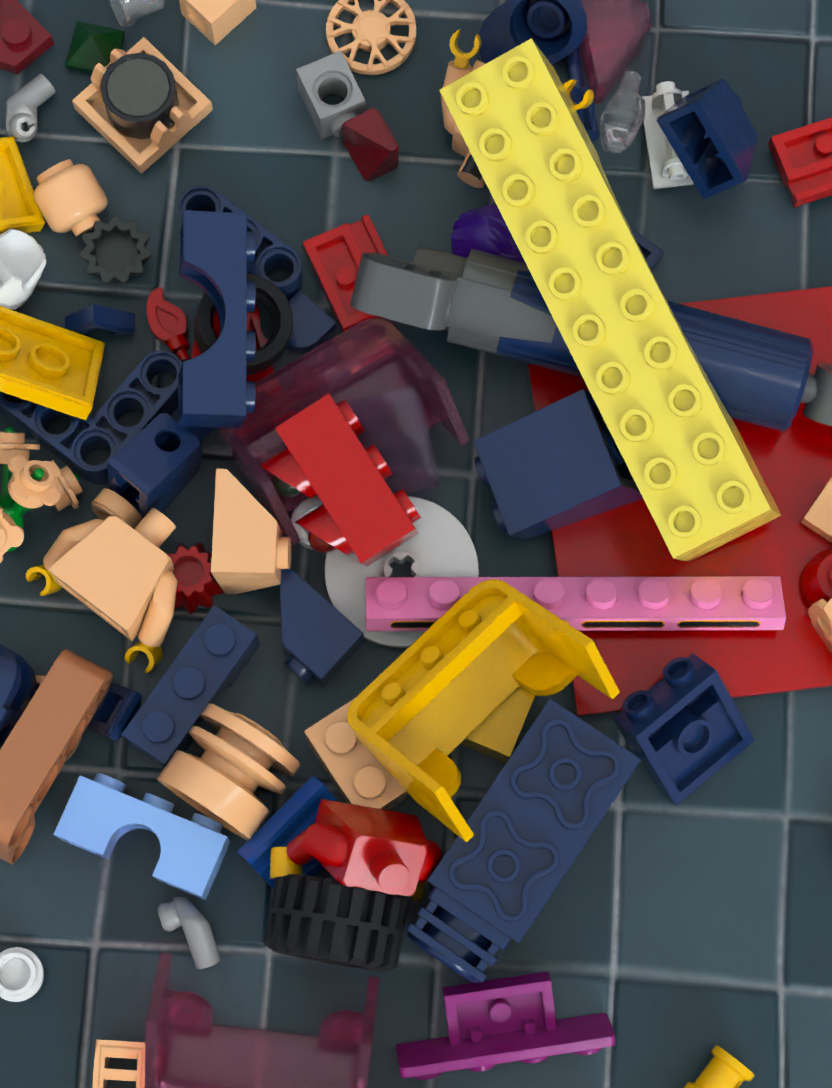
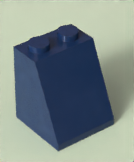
(554, 468)

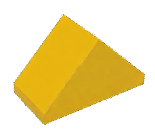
(501, 729)

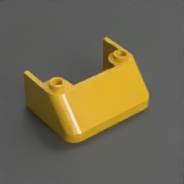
(459, 678)

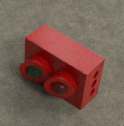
(330, 462)

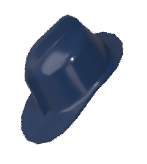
(552, 24)

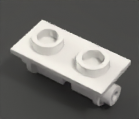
(664, 163)

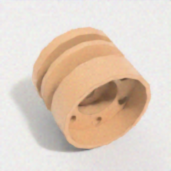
(229, 771)

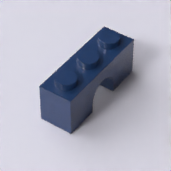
(195, 678)

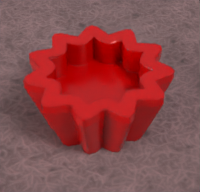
(194, 577)

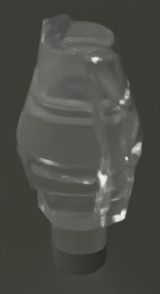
(622, 115)

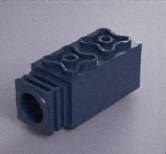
(522, 841)

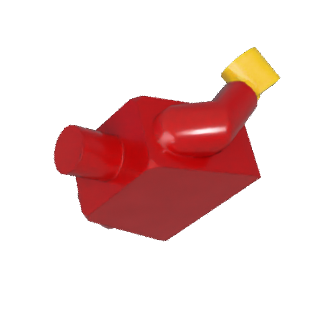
(363, 849)

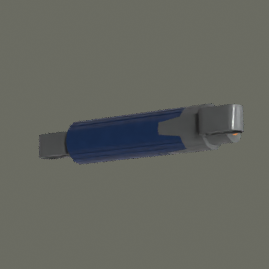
(499, 310)

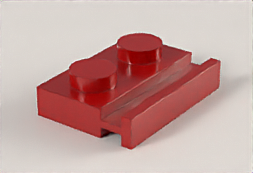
(805, 161)
(336, 261)

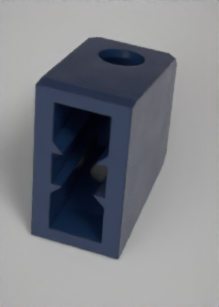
(711, 137)
(157, 464)

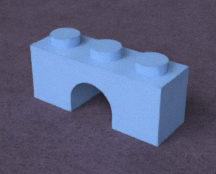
(102, 814)

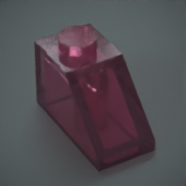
(612, 41)

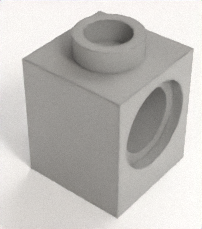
(324, 78)

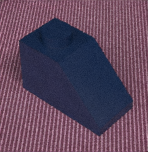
(314, 631)

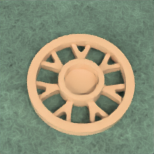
(372, 33)

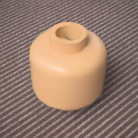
(70, 198)

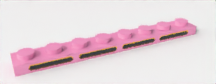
(593, 601)

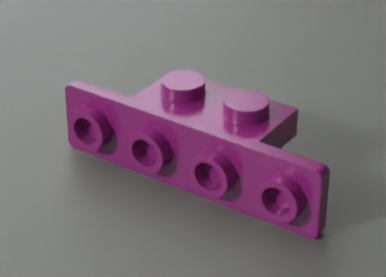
(502, 1024)

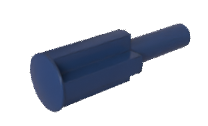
(588, 114)

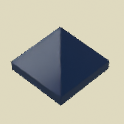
(115, 711)

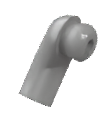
(22, 108)
(195, 927)

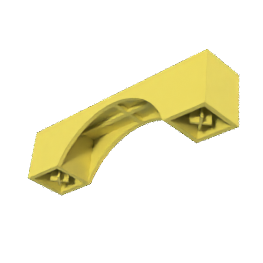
(608, 303)

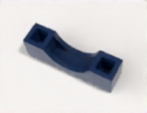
(215, 258)

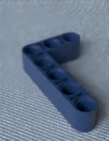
(103, 427)

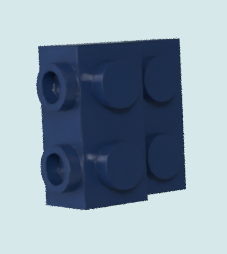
(684, 727)

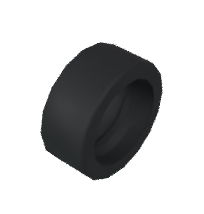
(279, 309)

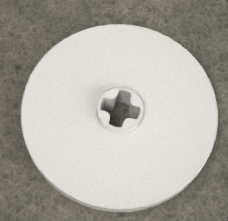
(437, 551)

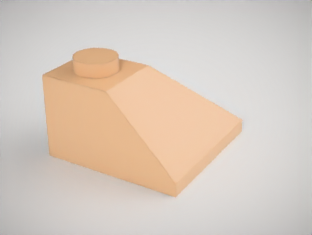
(245, 540)

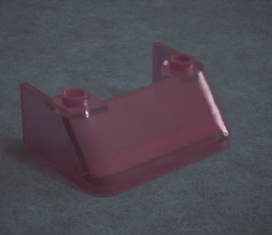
(350, 366)
(191, 1052)

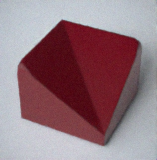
(370, 144)

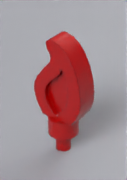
(168, 324)

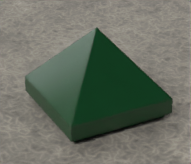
(92, 45)

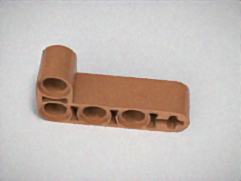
(44, 742)

